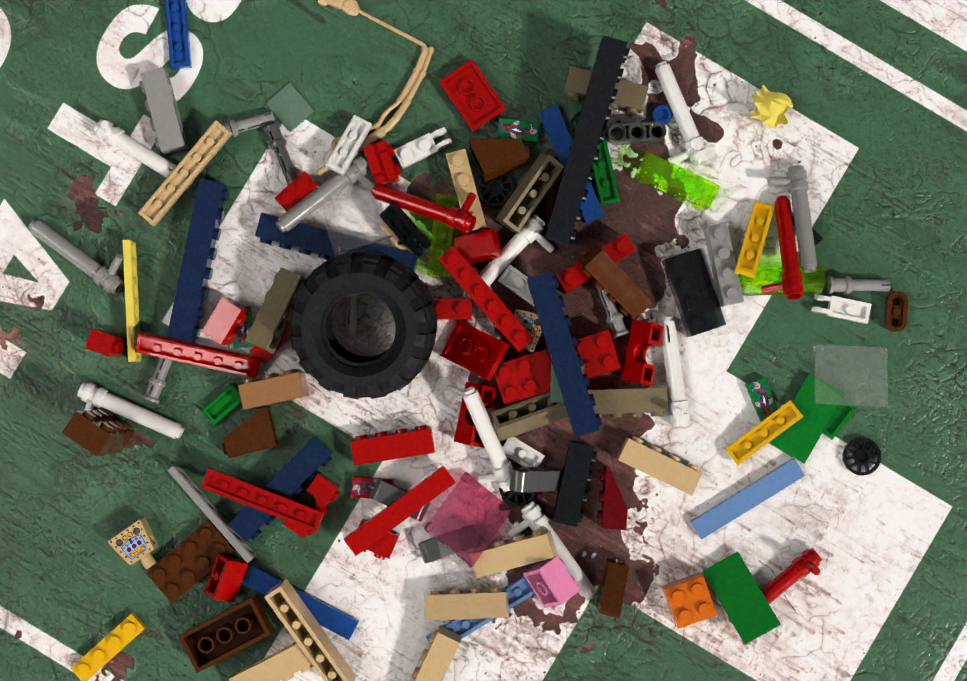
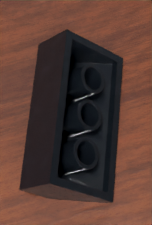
(693, 292)

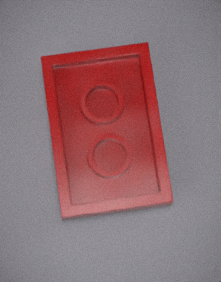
(472, 95)
(474, 350)

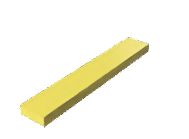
(131, 298)

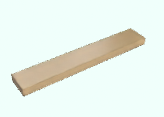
(185, 173)

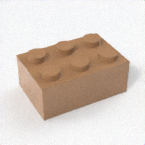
(273, 389)

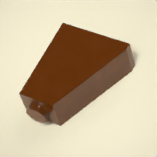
(498, 156)
(252, 435)
(612, 588)

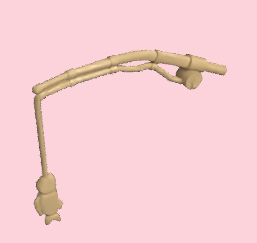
(352, 8)

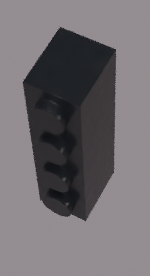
(573, 484)

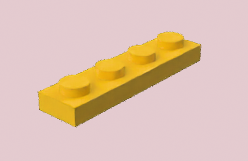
(754, 239)
(764, 432)
(108, 647)

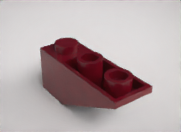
(613, 508)

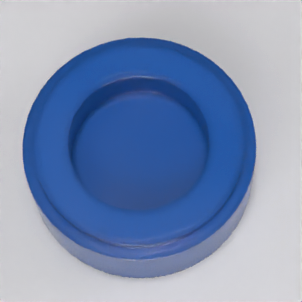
(661, 114)

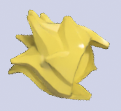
(771, 107)

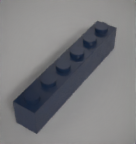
(285, 483)

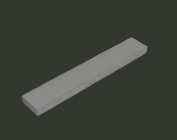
(211, 512)

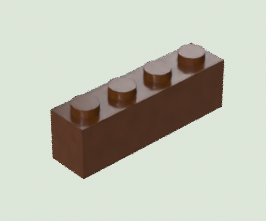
(615, 281)

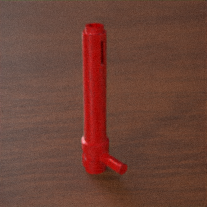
(451, 217)
(791, 274)
(799, 568)

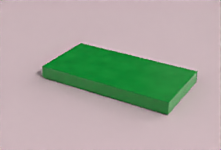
(803, 435)
(741, 598)

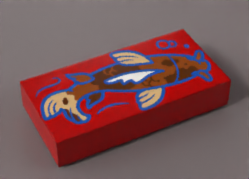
(363, 486)

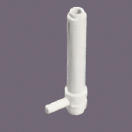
(117, 138)
(693, 141)
(528, 233)
(102, 398)
(678, 402)
(501, 466)
(536, 520)

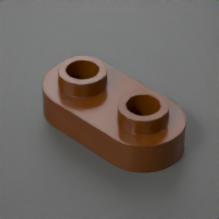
(897, 312)

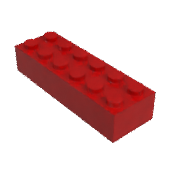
(532, 373)

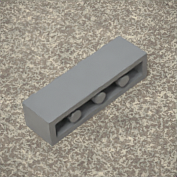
(164, 111)
(723, 264)

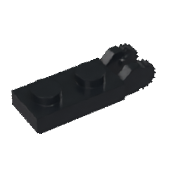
(405, 228)

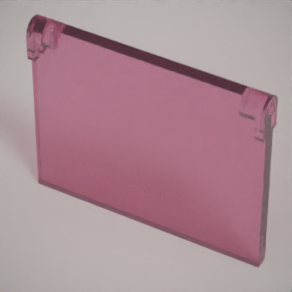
(468, 519)

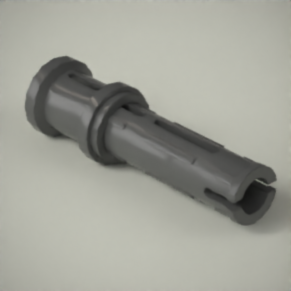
(279, 144)

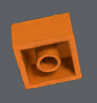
(689, 600)

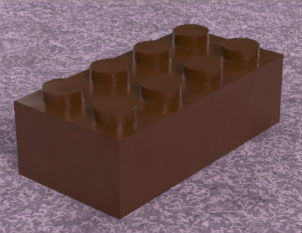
(98, 431)
(226, 633)

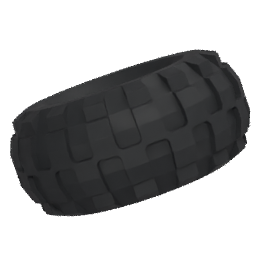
(334, 365)

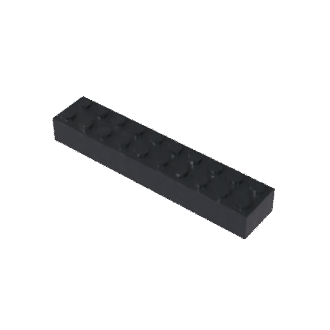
(586, 139)

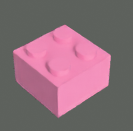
(551, 582)

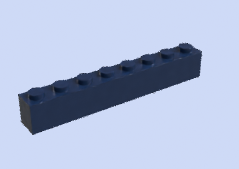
(317, 241)
(197, 261)
(563, 355)

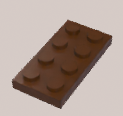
(189, 561)

